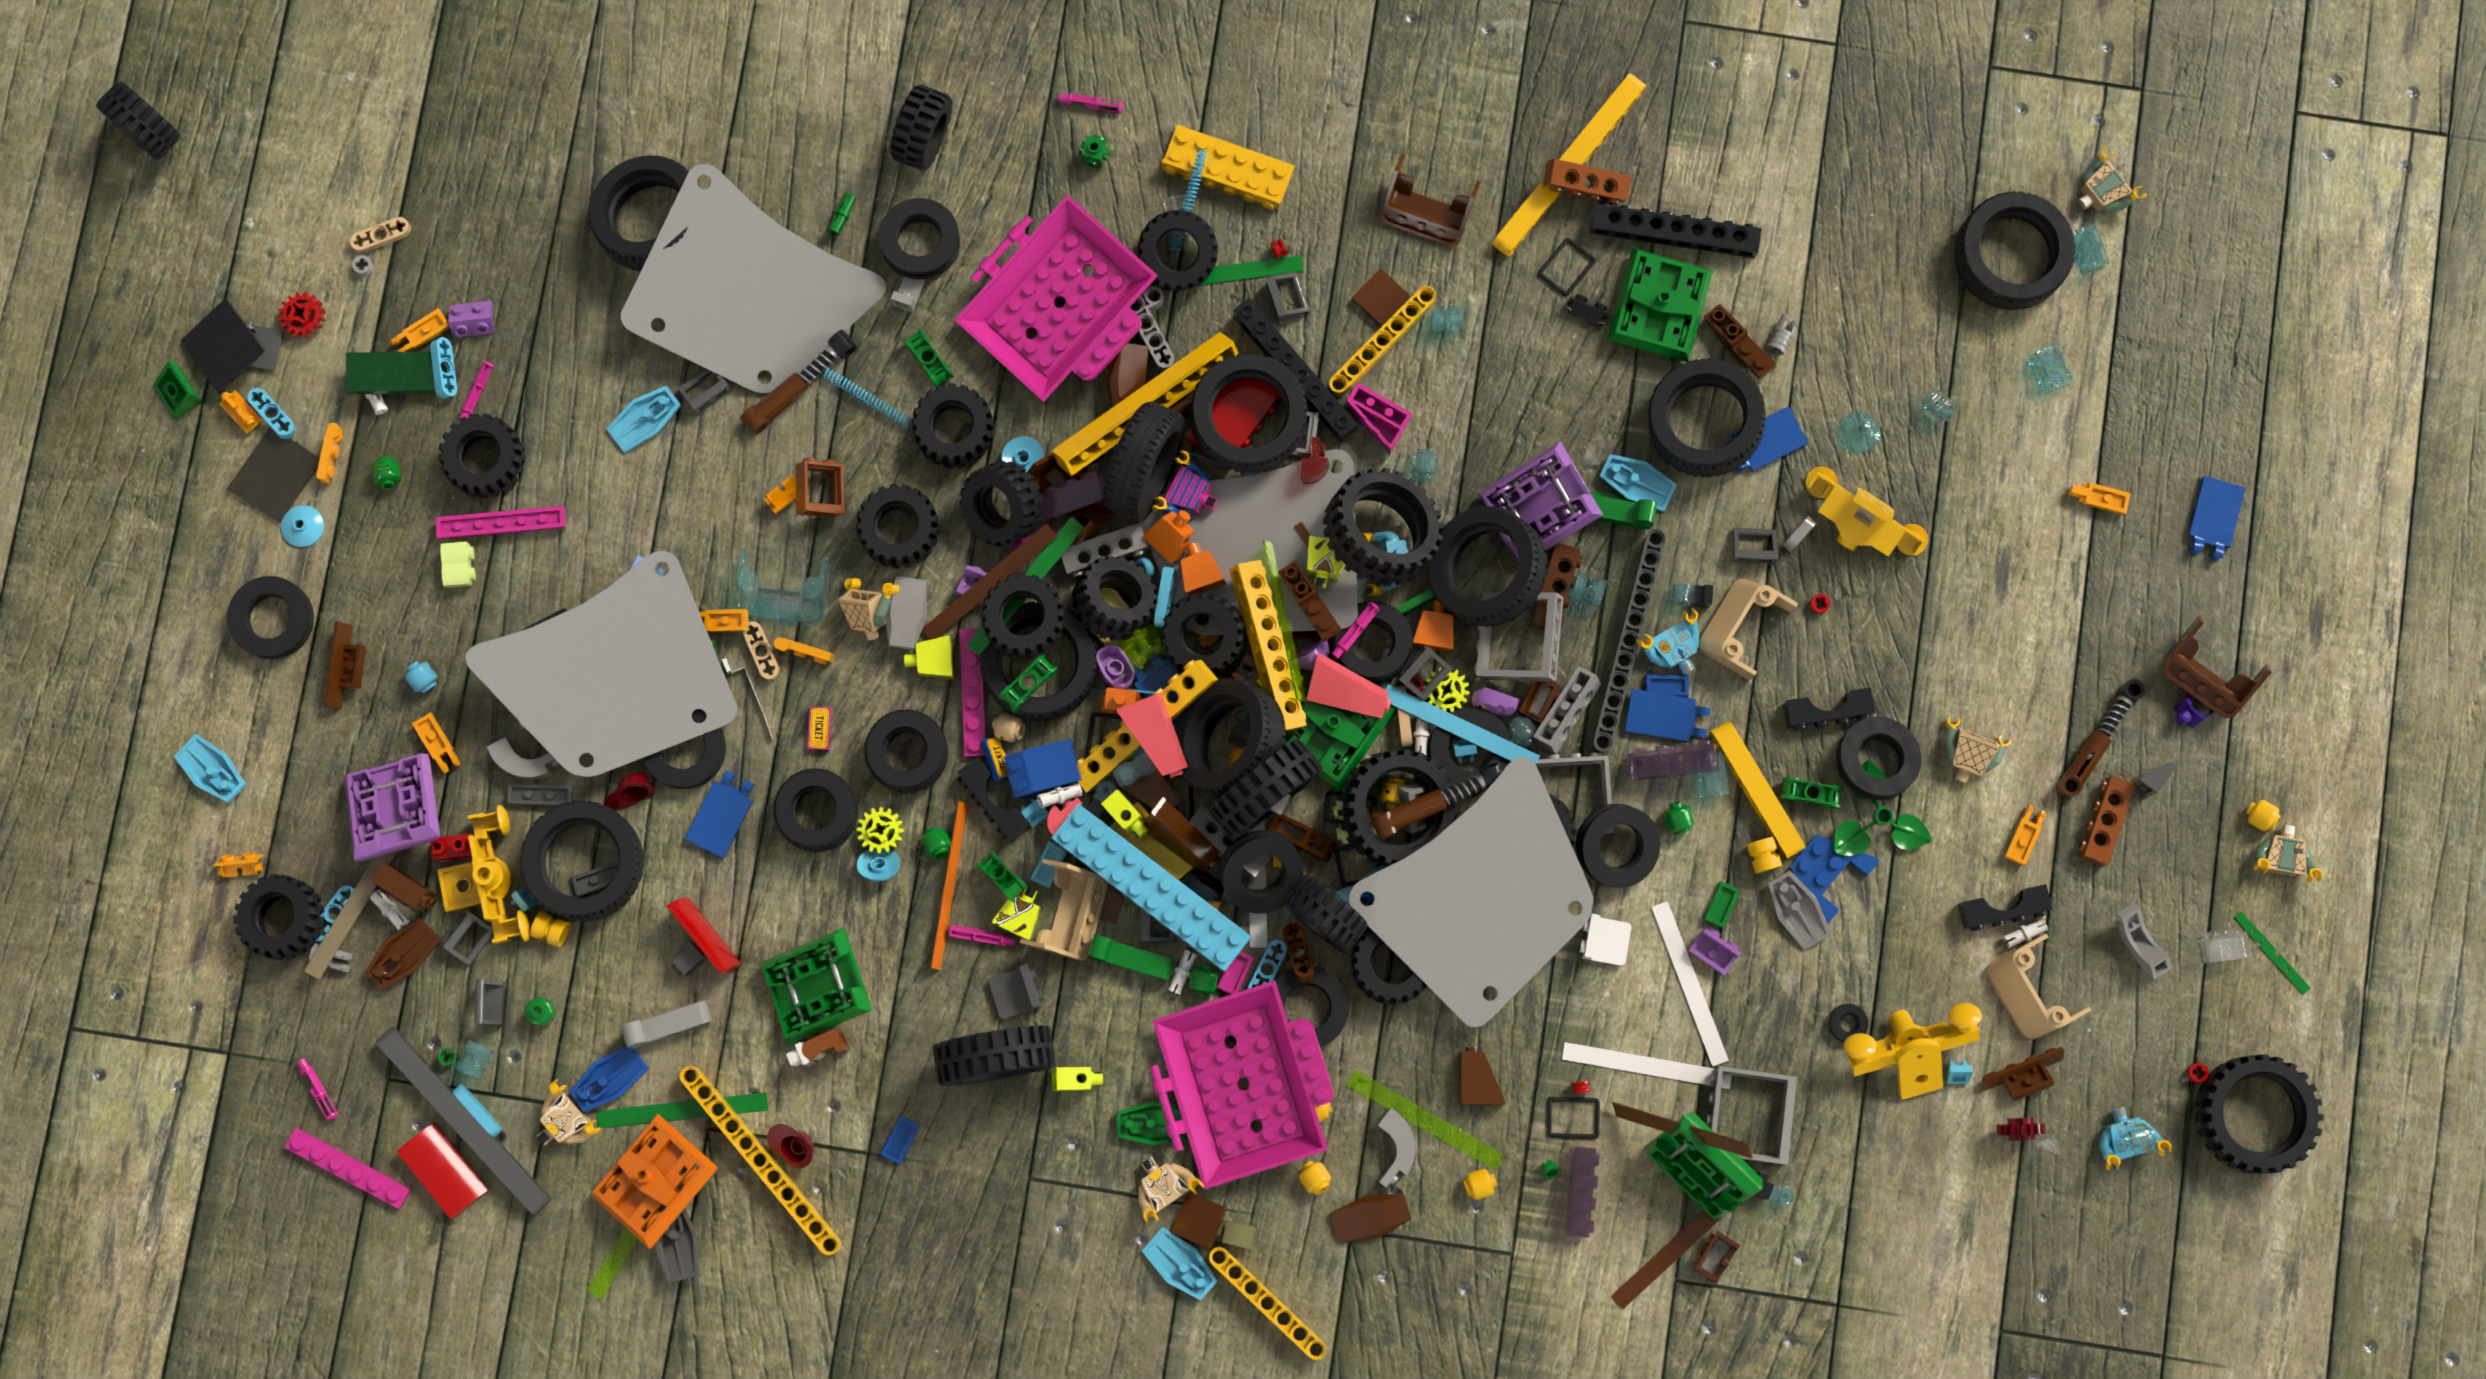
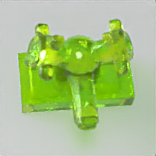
(1143, 645)

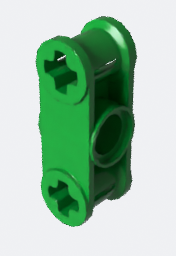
(936, 368)
(1039, 671)
(1796, 791)
(1007, 882)

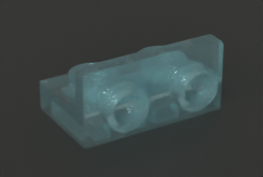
(2050, 369)

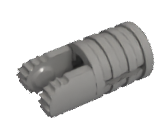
(1781, 336)
(335, 964)

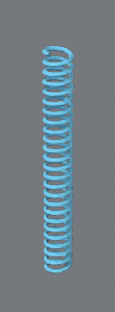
(1198, 166)
(870, 403)

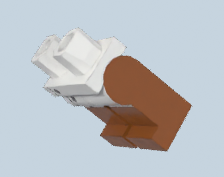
(818, 1047)

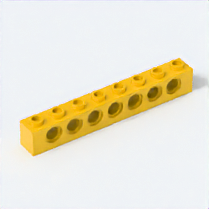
(1259, 637)
(1202, 678)

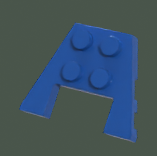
(1820, 865)

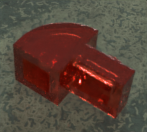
(1316, 467)

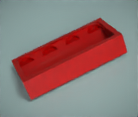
(704, 935)
(442, 1170)

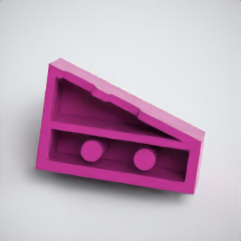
(1379, 416)

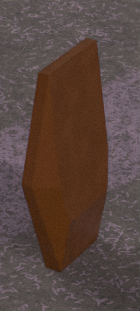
(1127, 372)
(402, 954)
(1370, 1217)

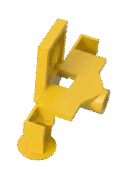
(1854, 531)
(488, 879)
(1914, 1048)

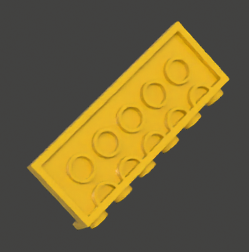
(1229, 167)

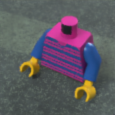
(1188, 491)

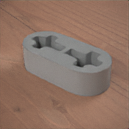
(1799, 534)

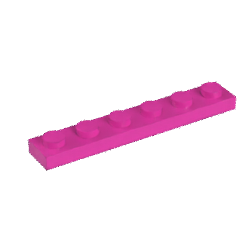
(500, 522)
(972, 697)
(348, 1168)

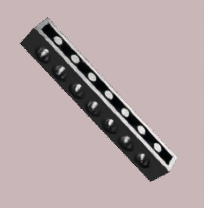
(1686, 239)
(1276, 347)

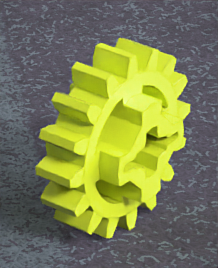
(1454, 696)
(888, 827)

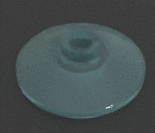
(1856, 442)

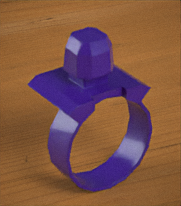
(2187, 714)

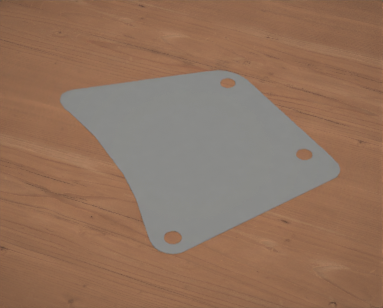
(743, 288)
(1267, 510)
(612, 672)
(1483, 897)

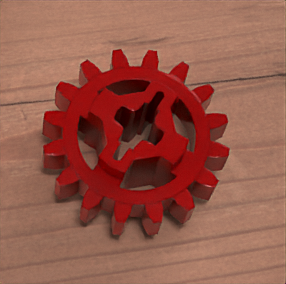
(291, 315)

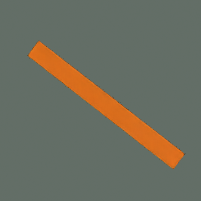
(949, 885)

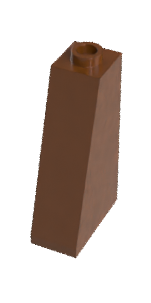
(1180, 836)

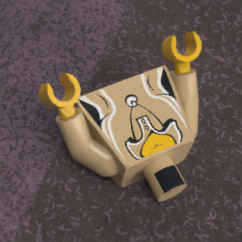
(564, 1118)
(1163, 1186)

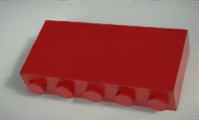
(1241, 411)

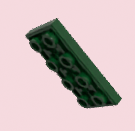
(389, 373)

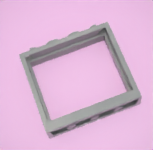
(1550, 647)
(1576, 760)
(1786, 1108)

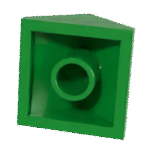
(176, 390)

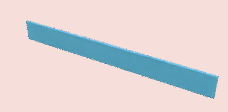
(1457, 725)

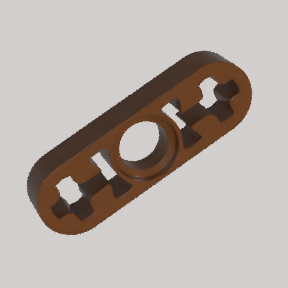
(1300, 944)

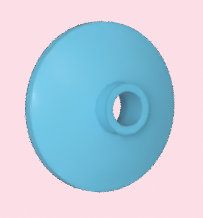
(1022, 447)
(310, 531)
(878, 867)

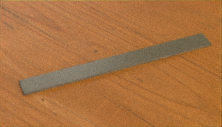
(346, 918)

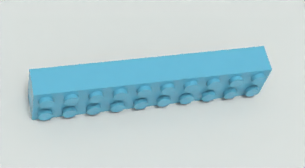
(1151, 888)

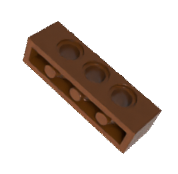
(1561, 555)

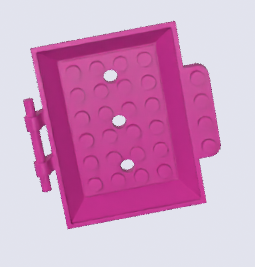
(1051, 266)
(1283, 1075)

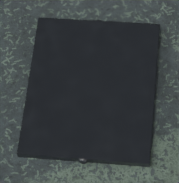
(222, 346)

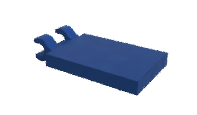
(1780, 437)
(2215, 516)
(1156, 678)
(1664, 715)
(721, 815)

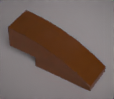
(1303, 837)

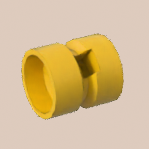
(1764, 855)
(552, 930)

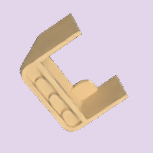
(1718, 638)
(1076, 913)
(2019, 996)

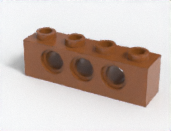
(1618, 183)
(2123, 793)

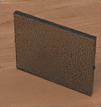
(274, 475)

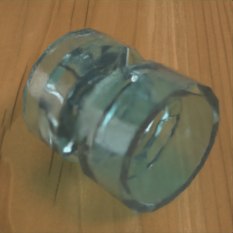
(1447, 319)
(1594, 594)
(474, 1059)

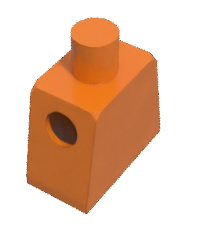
(1171, 535)
(1200, 571)
(1435, 629)
(1115, 698)

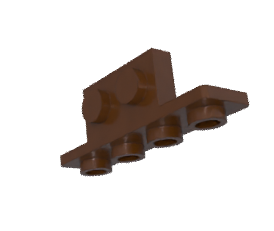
(345, 665)
(2027, 1076)

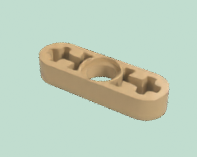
(368, 246)
(762, 667)
(1404, 724)

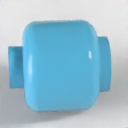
(421, 676)

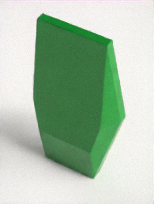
(1146, 1123)

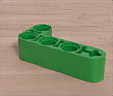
(1626, 513)
(1130, 958)

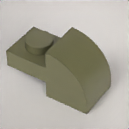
(1236, 1234)

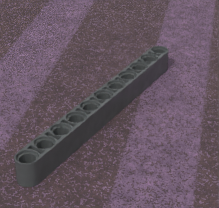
(1634, 632)
(450, 1108)

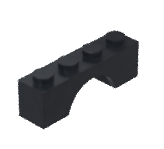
(1802, 713)
(1010, 821)
(2031, 901)

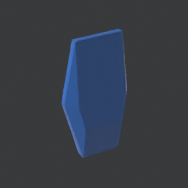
(608, 1078)

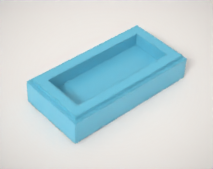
(1044, 873)

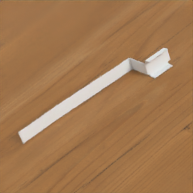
(727, 668)

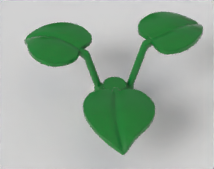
(1908, 832)

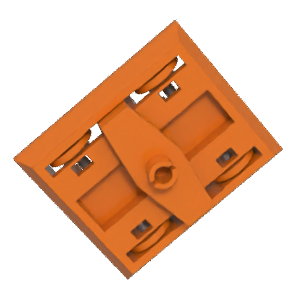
(650, 1178)

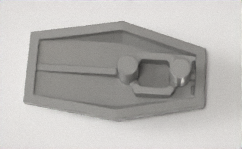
(907, 613)
(1798, 910)

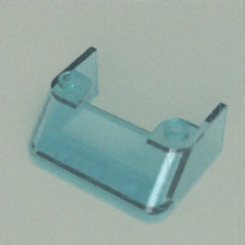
(780, 605)

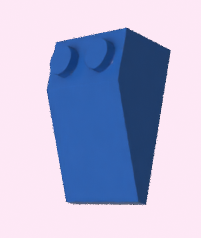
(1042, 769)

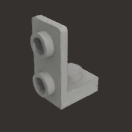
(908, 294)

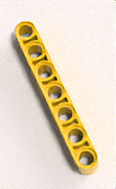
(1387, 333)
(1757, 789)
(1278, 1307)

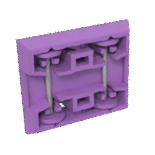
(1546, 499)
(395, 811)

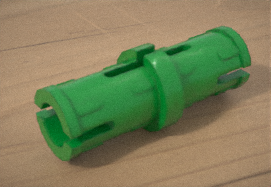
(842, 214)

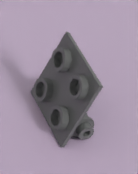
(270, 340)

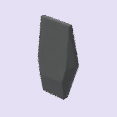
(679, 1249)

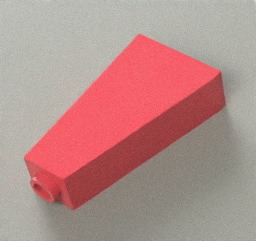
(1346, 690)
(1154, 731)

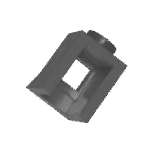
(687, 959)

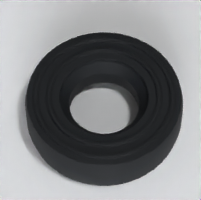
(1205, 885)
(1847, 1009)

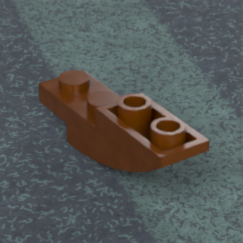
(1738, 342)
(1309, 601)

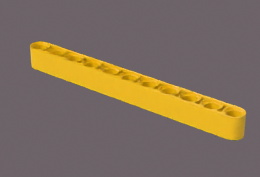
(1578, 153)
(750, 1155)

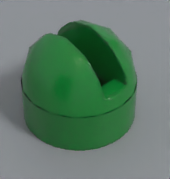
(451, 1059)
(1549, 1169)

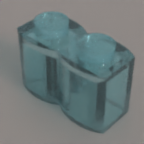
(1131, 772)

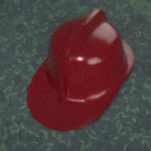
(630, 791)
(791, 1145)

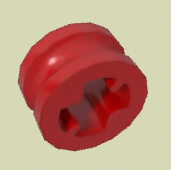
(1279, 248)
(1826, 602)
(1419, 680)
(2192, 1077)
(1580, 1087)

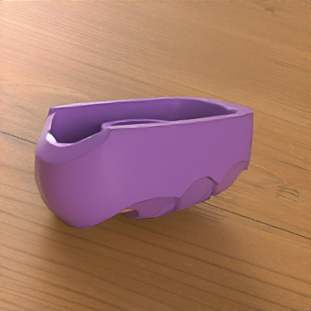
(1308, 653)
(1115, 667)
(1495, 702)

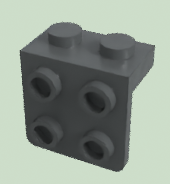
(1016, 991)

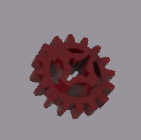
(2021, 1129)

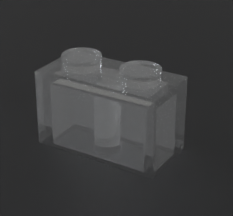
(2223, 947)

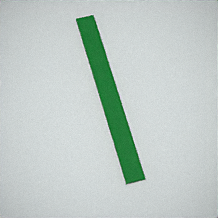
(1252, 270)
(1039, 568)
(678, 1110)

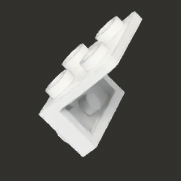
(1605, 940)

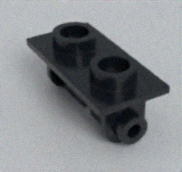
(1595, 311)

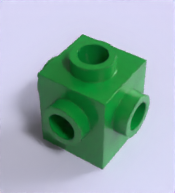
(1095, 157)

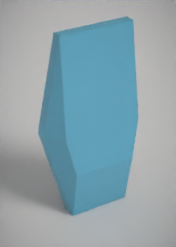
(643, 418)
(1637, 480)
(210, 768)
(1180, 1264)

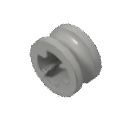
(358, 261)

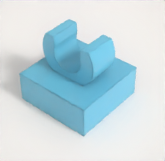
(1464, 747)
(1034, 813)
(524, 900)
(1959, 1073)

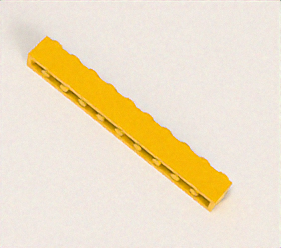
(1163, 389)

